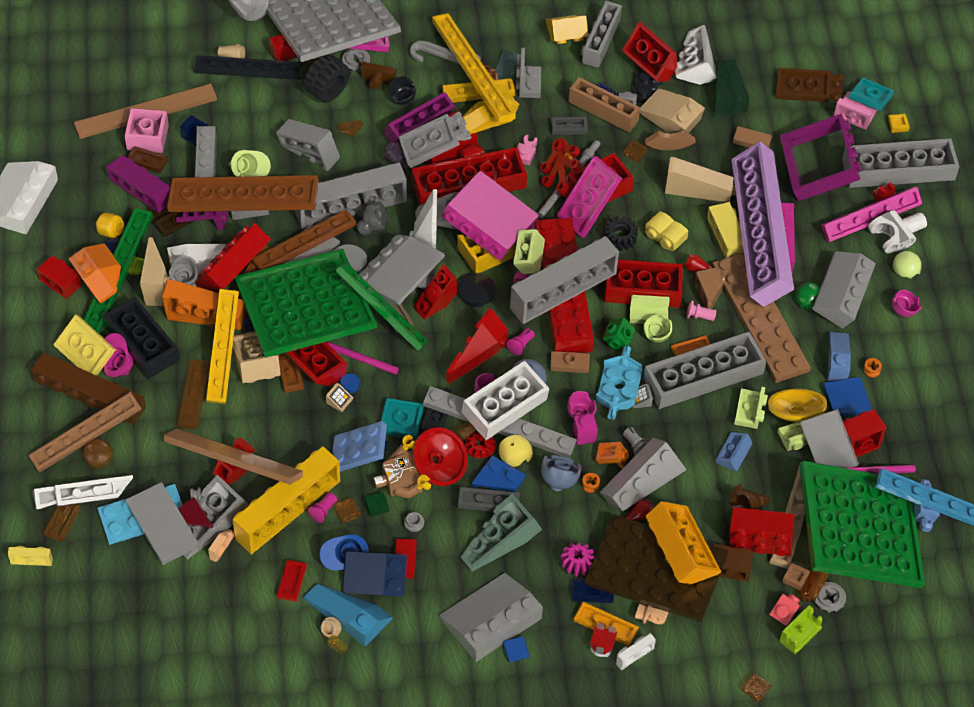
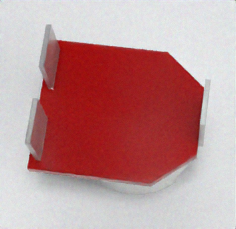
(603, 640)

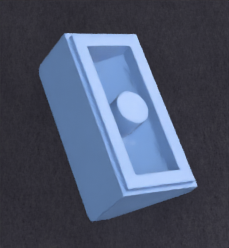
(734, 451)

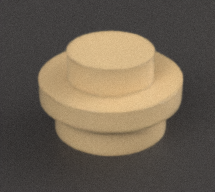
(331, 626)

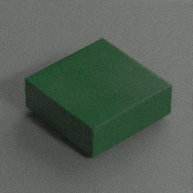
(376, 504)

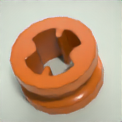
(876, 365)
(592, 477)

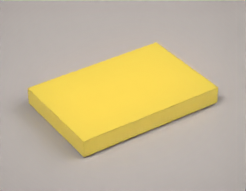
(84, 346)

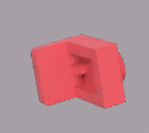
(786, 609)

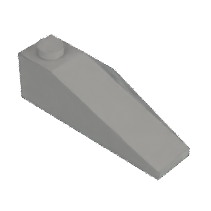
(221, 506)

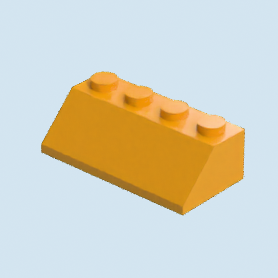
(682, 543)

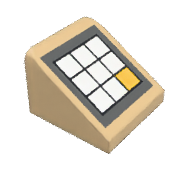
(338, 398)

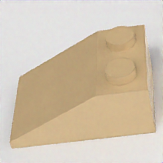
(672, 111)
(153, 276)
(251, 360)

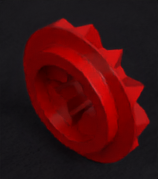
(479, 451)

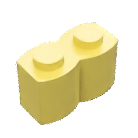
(666, 231)

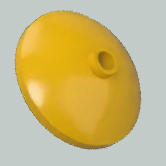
(797, 404)

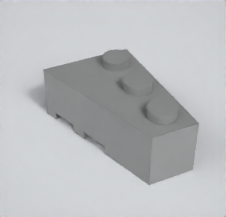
(309, 141)

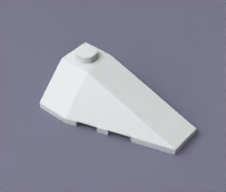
(696, 59)
(426, 223)
(199, 252)

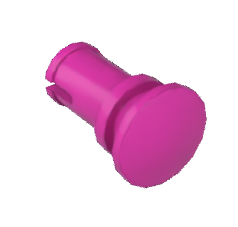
(518, 343)
(321, 509)

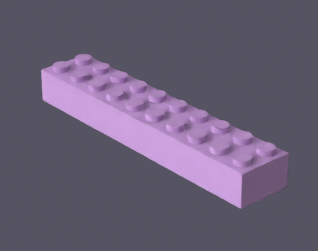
(762, 224)

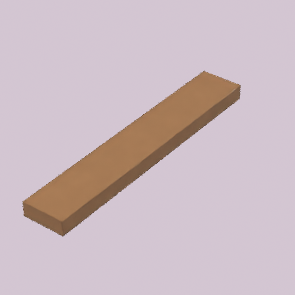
(84, 432)

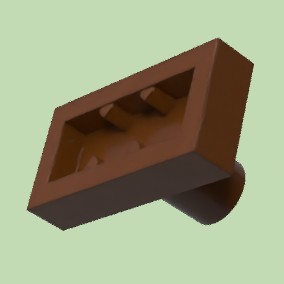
(377, 74)

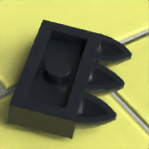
(645, 86)

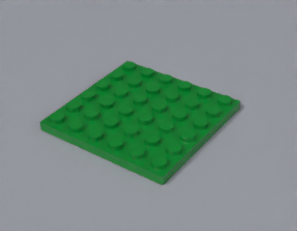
(303, 303)
(859, 527)

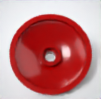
(449, 455)

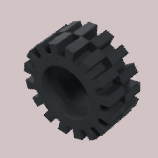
(621, 225)

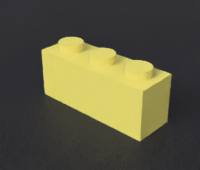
(726, 229)

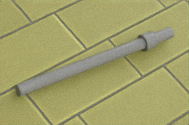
(587, 155)

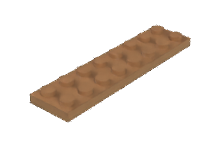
(765, 323)

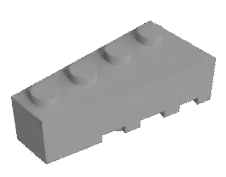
(642, 475)

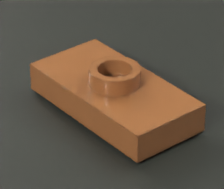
(570, 362)

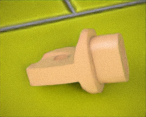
(652, 614)

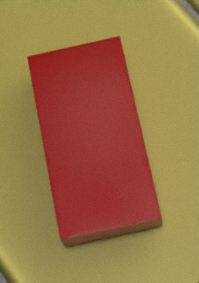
(408, 548)
(292, 580)

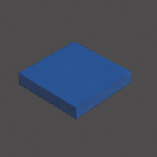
(847, 396)

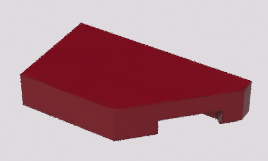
(194, 514)

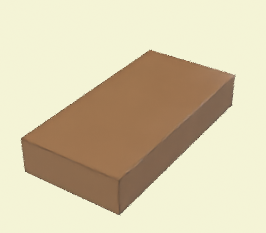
(749, 137)

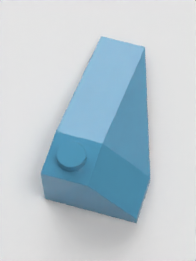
(357, 616)

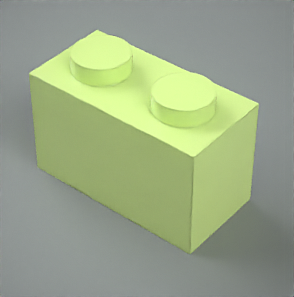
(529, 251)

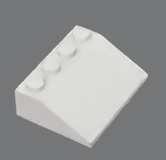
(24, 192)

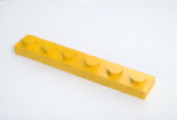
(222, 346)

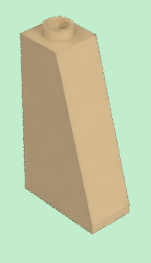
(698, 182)

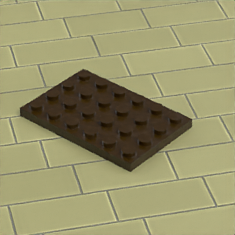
(636, 569)

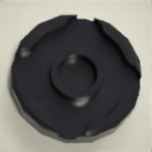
(476, 289)

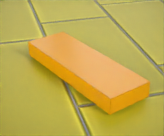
(589, 616)

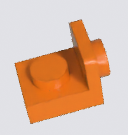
(612, 453)

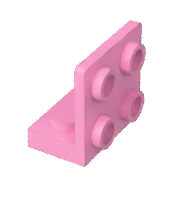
(855, 112)

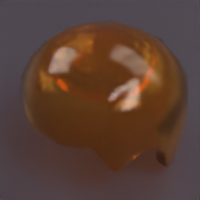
(98, 453)

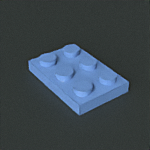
(360, 445)

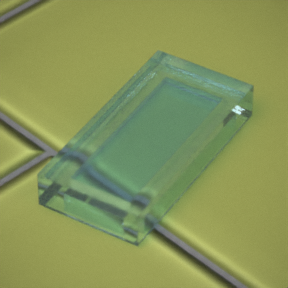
(506, 65)

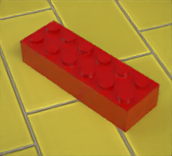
(452, 176)

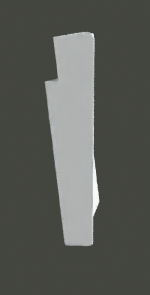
(80, 492)

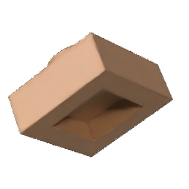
(796, 576)

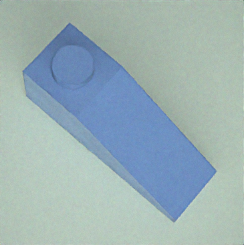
(838, 356)

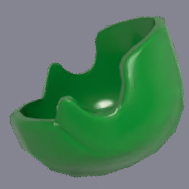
(806, 295)

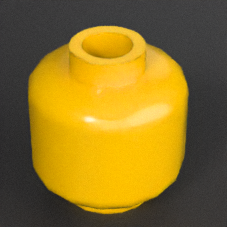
(110, 225)

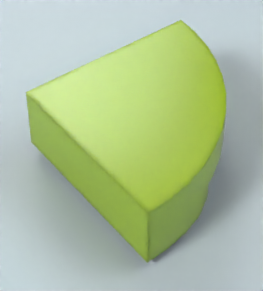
(137, 266)

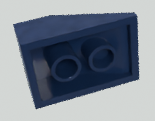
(375, 574)

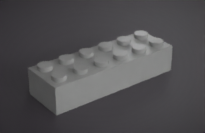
(904, 162)
(333, 196)
(564, 279)
(704, 370)

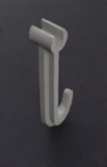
(432, 49)

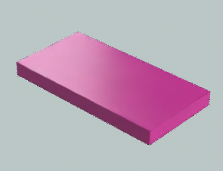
(590, 196)

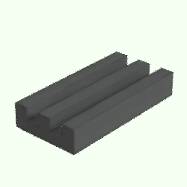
(569, 125)

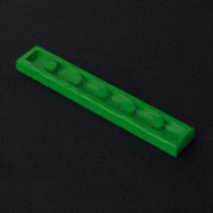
(381, 306)

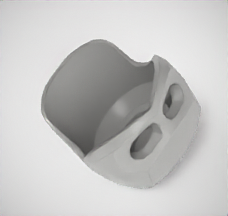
(184, 267)

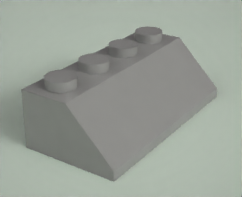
(843, 287)

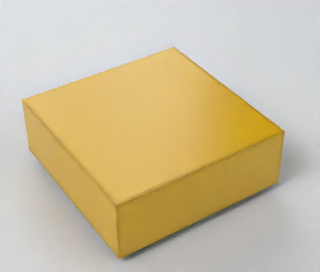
(898, 123)

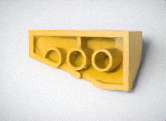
(481, 117)

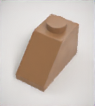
(709, 286)

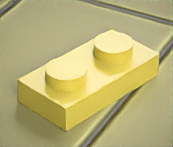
(30, 556)

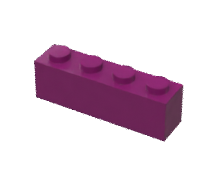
(422, 115)
(139, 183)

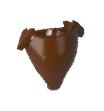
(747, 499)

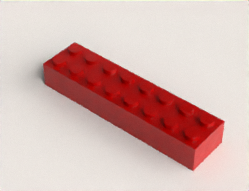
(570, 320)

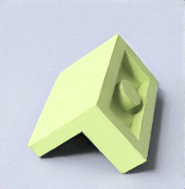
(646, 306)

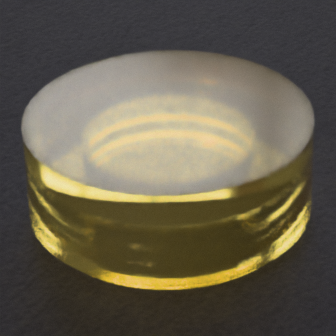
(337, 644)

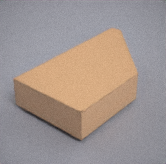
(220, 544)

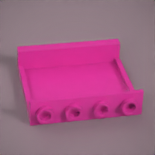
(489, 215)

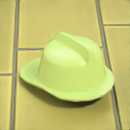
(249, 164)

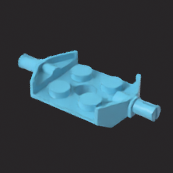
(619, 371)

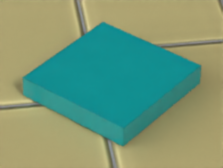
(871, 94)
(402, 417)

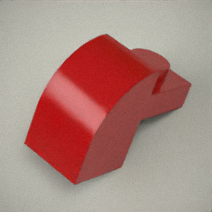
(231, 473)

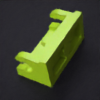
(801, 630)

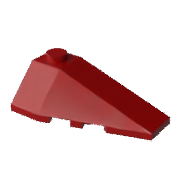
(485, 343)

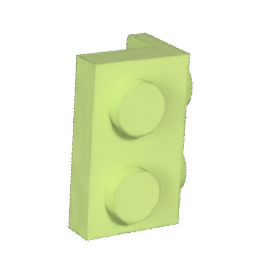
(749, 408)
(793, 436)

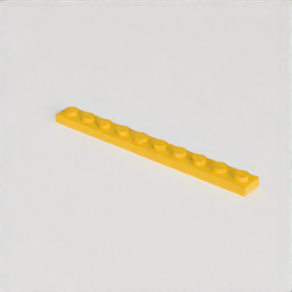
(473, 68)

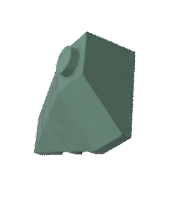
(504, 532)

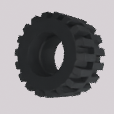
(327, 78)

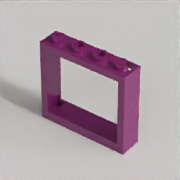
(813, 132)

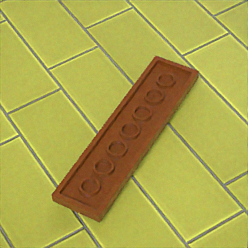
(243, 193)

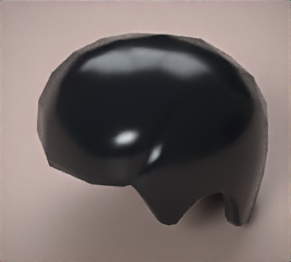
(402, 90)

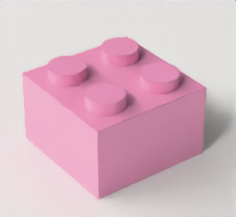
(147, 130)

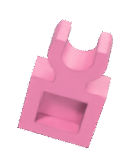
(527, 150)

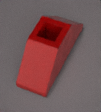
(437, 294)

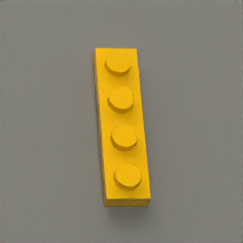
(468, 92)

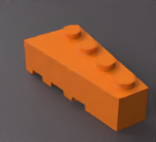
(195, 304)

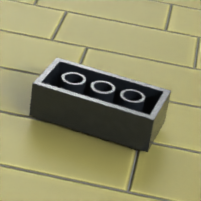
(145, 339)

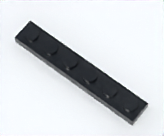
(248, 67)

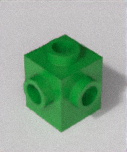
(618, 333)

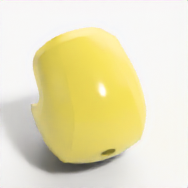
(517, 453)

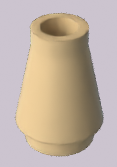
(233, 51)

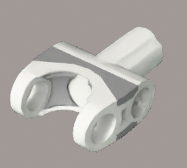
(898, 229)

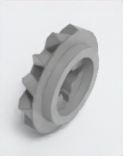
(360, 55)
(831, 589)

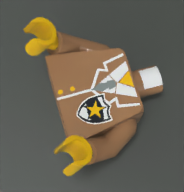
(400, 473)

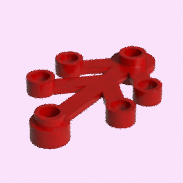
(559, 148)

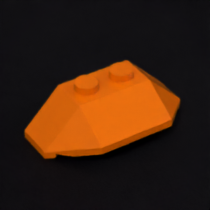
(98, 270)

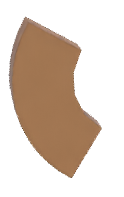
(669, 141)

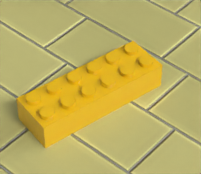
(286, 502)

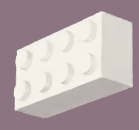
(505, 400)

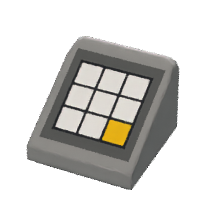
(644, 397)

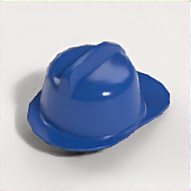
(334, 550)

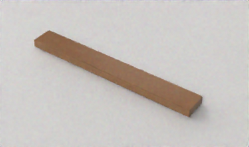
(171, 104)
(233, 456)

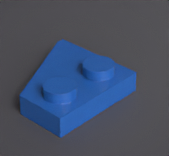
(499, 476)

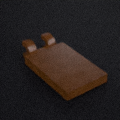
(808, 85)

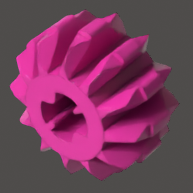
(577, 558)

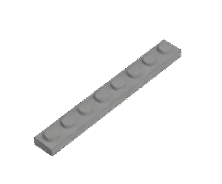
(535, 434)

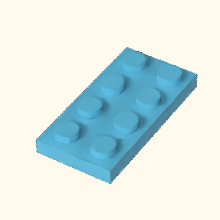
(120, 522)

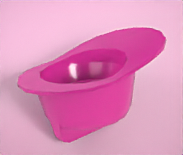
(121, 360)

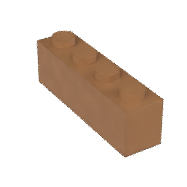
(604, 104)

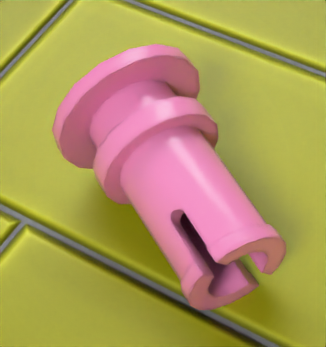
(701, 312)

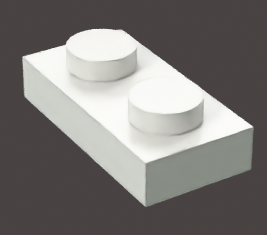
(641, 647)

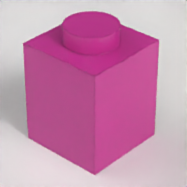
(585, 429)

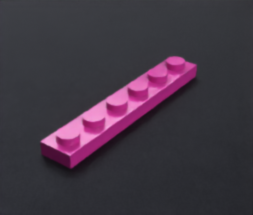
(864, 216)

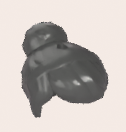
(373, 219)

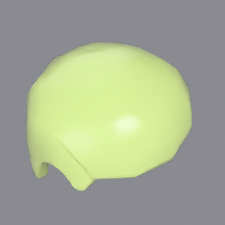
(907, 264)
(657, 328)

